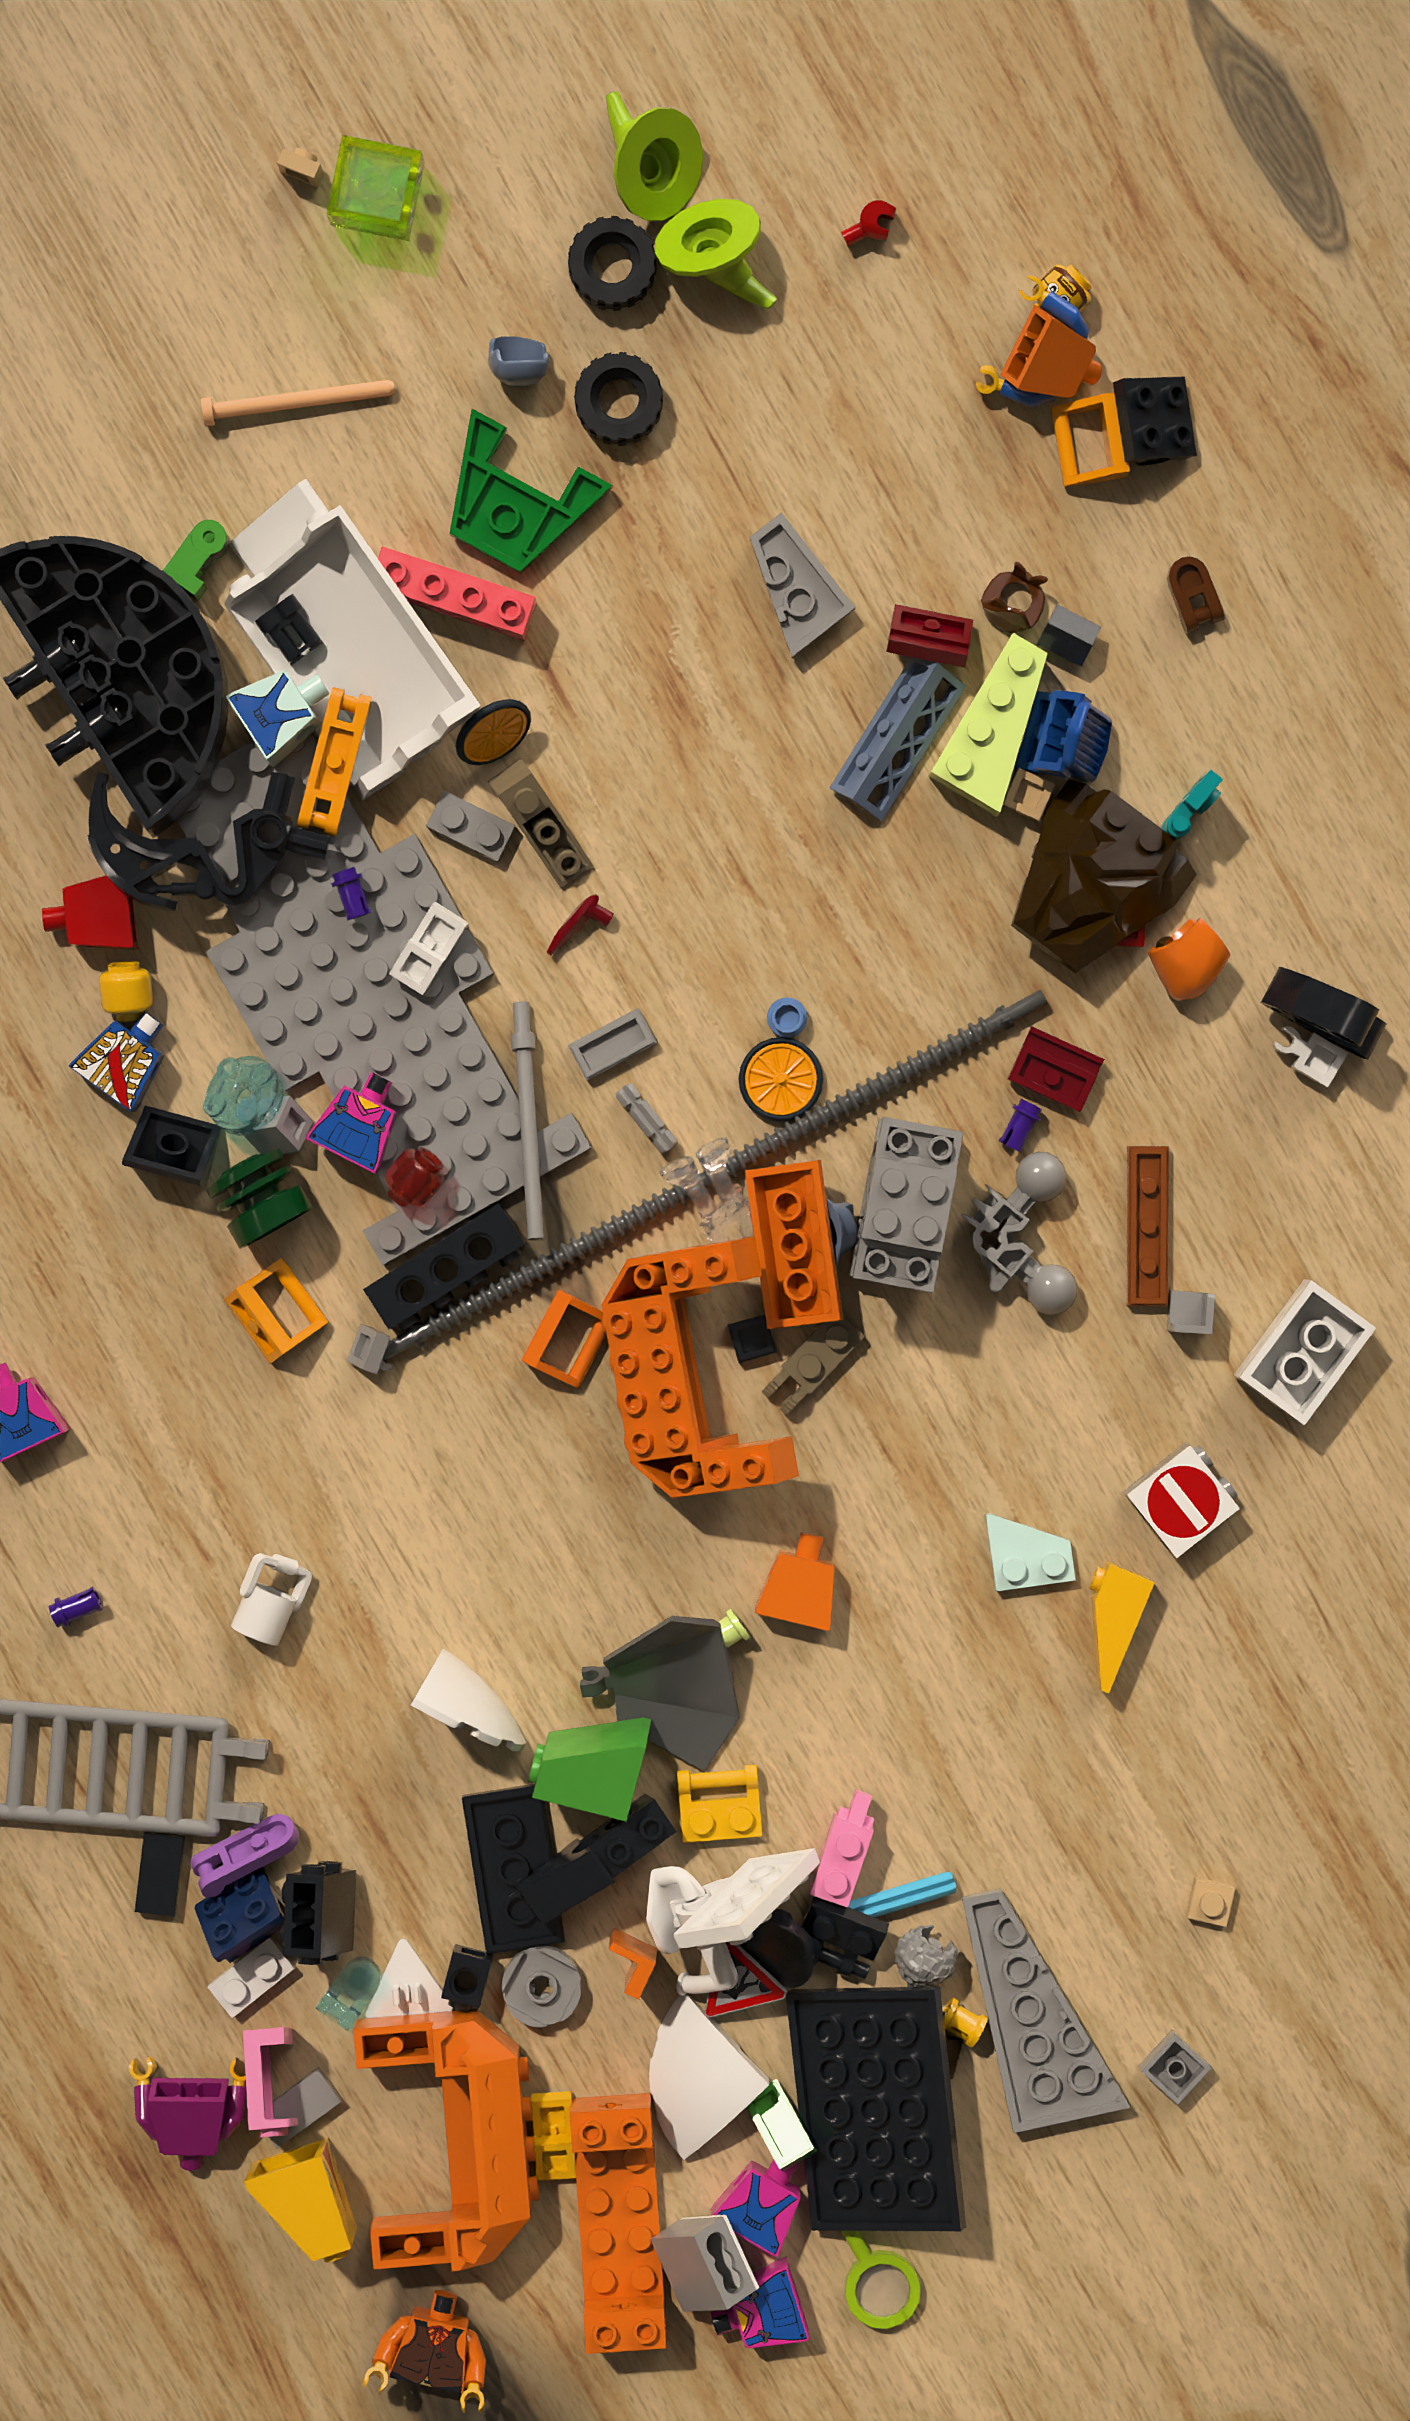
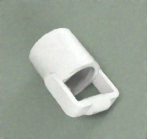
(265, 1609)

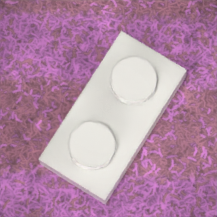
(251, 1976)

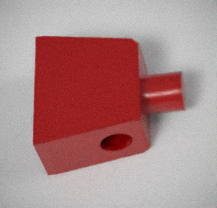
(94, 916)

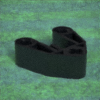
(1325, 1011)

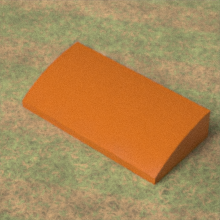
(794, 1244)

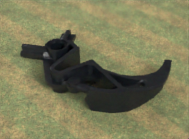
(253, 856)

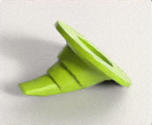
(654, 159)
(712, 243)

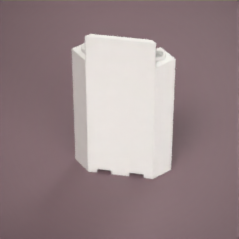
(366, 627)

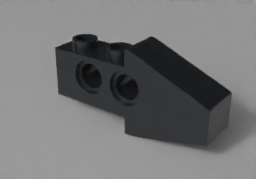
(595, 1860)

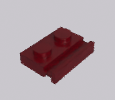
(929, 635)
(1055, 1069)

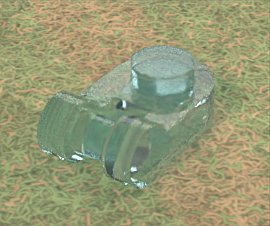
(360, 1982)

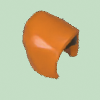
(1189, 959)

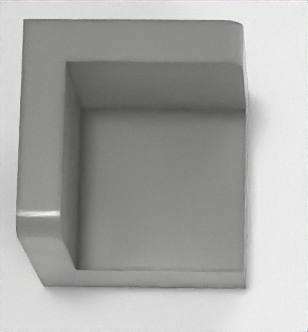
(284, 1131)
(1191, 1312)

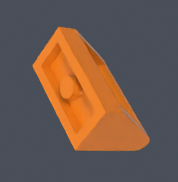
(546, 1330)

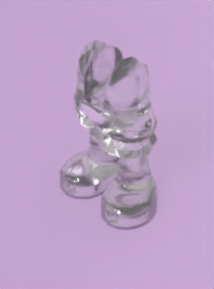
(732, 1206)

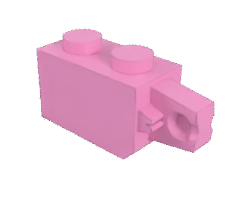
(843, 1851)

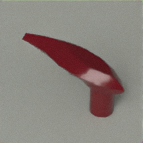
(577, 920)

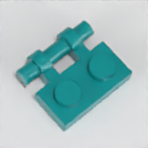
(1197, 800)

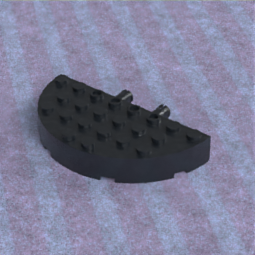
(127, 664)

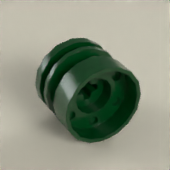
(259, 1197)

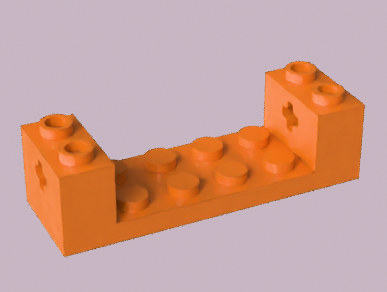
(616, 2222)

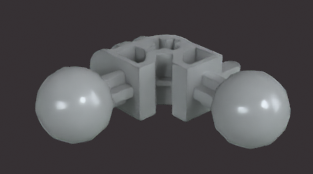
(1038, 1179)

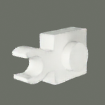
(1315, 1058)

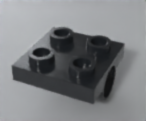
(1154, 419)

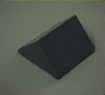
(173, 1146)

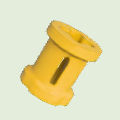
(963, 2022)

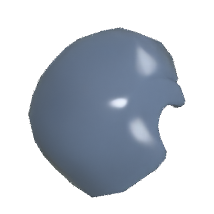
(518, 360)

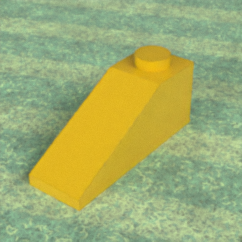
(1116, 1610)

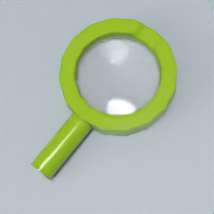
(880, 2285)

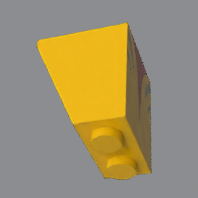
(306, 2199)

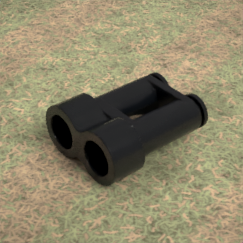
(281, 616)

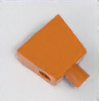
(799, 1586)

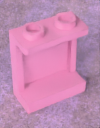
(259, 2080)

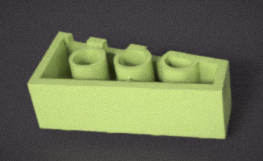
(988, 738)

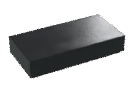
(159, 1873)

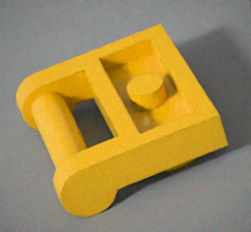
(721, 1816)

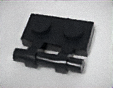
(847, 1930)

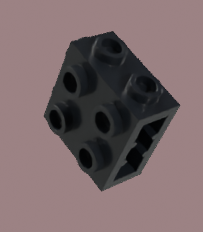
(318, 1912)

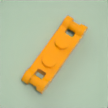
(334, 761)

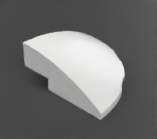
(462, 1697)
(698, 2077)

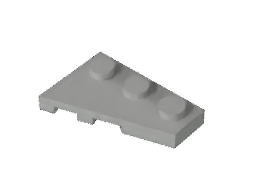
(798, 585)

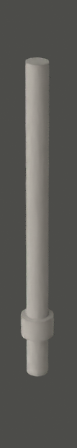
(523, 1044)

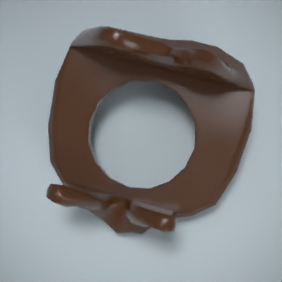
(1008, 618)

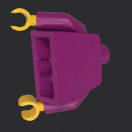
(188, 2113)

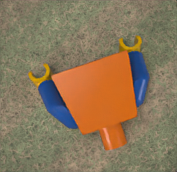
(1048, 355)

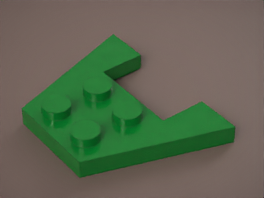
(507, 515)

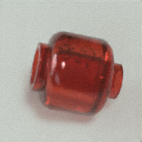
(414, 1177)

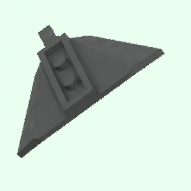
(677, 1679)

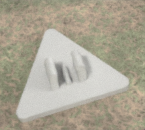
(406, 1987)

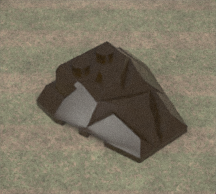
(1096, 876)

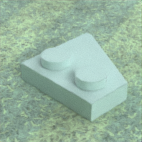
(1026, 1555)

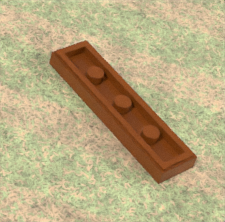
(1147, 1225)

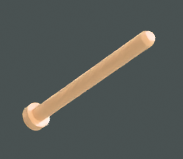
(294, 400)

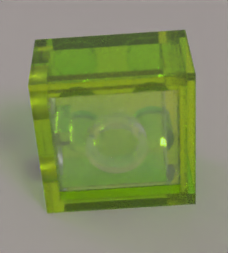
(375, 188)

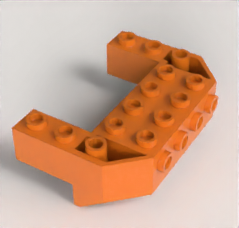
(660, 1374)
(483, 2134)

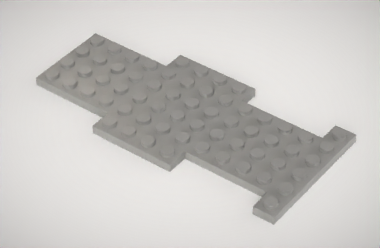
(327, 1005)

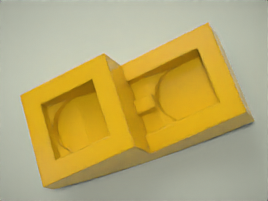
(553, 2135)

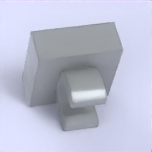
(369, 1349)

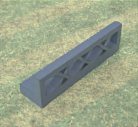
(893, 731)

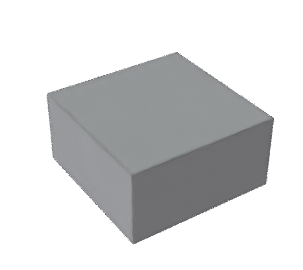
(1174, 2067)

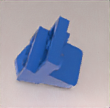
(1065, 737)

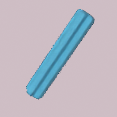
(906, 1895)

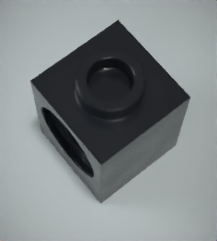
(469, 1960)

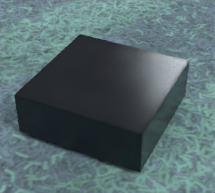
(751, 1338)

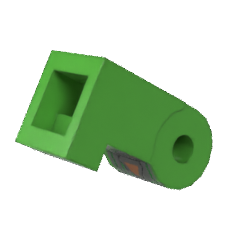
(197, 552)

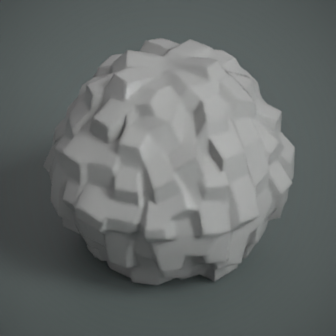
(922, 1960)

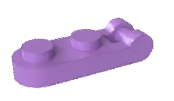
(244, 1853)

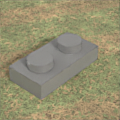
(470, 826)

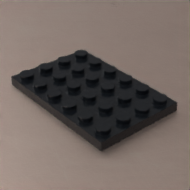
(876, 2109)

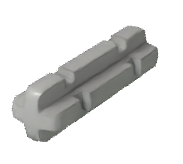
(646, 1118)

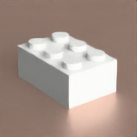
(1304, 1351)

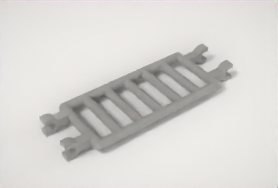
(141, 1721)

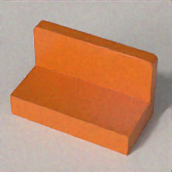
(643, 1960)

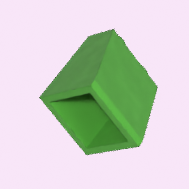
(591, 1767)

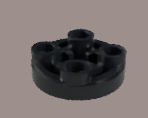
(784, 1949)

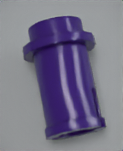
(351, 893)
(1020, 1125)
(75, 1607)

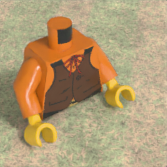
(432, 2351)

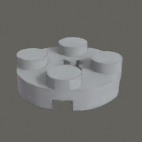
(549, 2007)

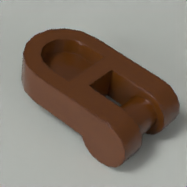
(1189, 579)

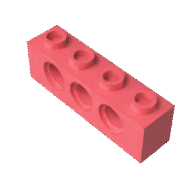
(460, 594)

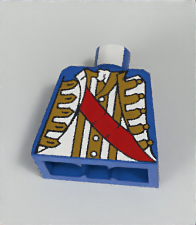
(122, 1061)

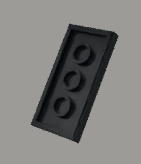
(506, 1846)

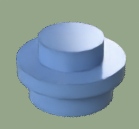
(787, 1017)

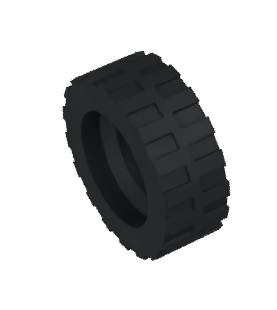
(618, 232)
(625, 368)

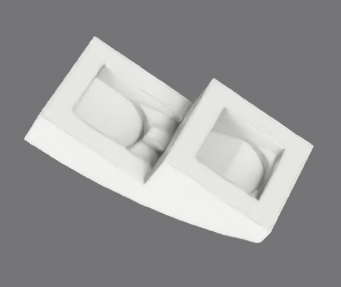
(428, 948)

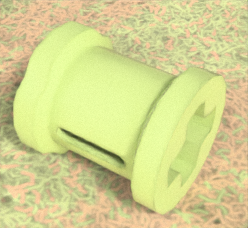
(733, 1629)

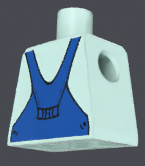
(278, 712)

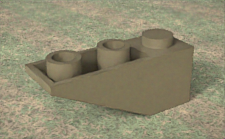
(540, 823)

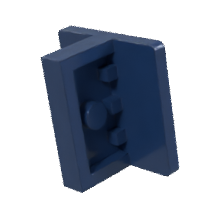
(241, 1916)

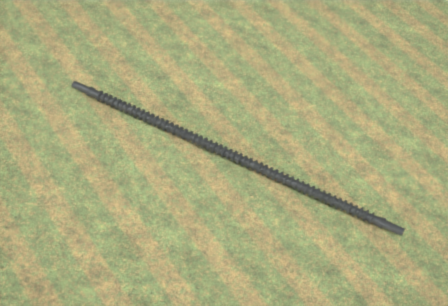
(1001, 1019)

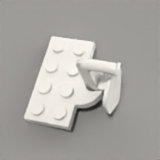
(720, 1912)

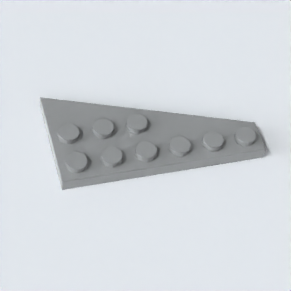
(1040, 2045)

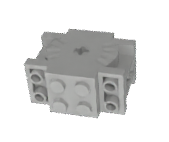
(906, 1204)

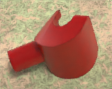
(868, 223)

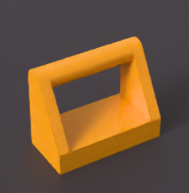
(1107, 408)
(260, 1321)

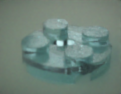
(228, 1083)

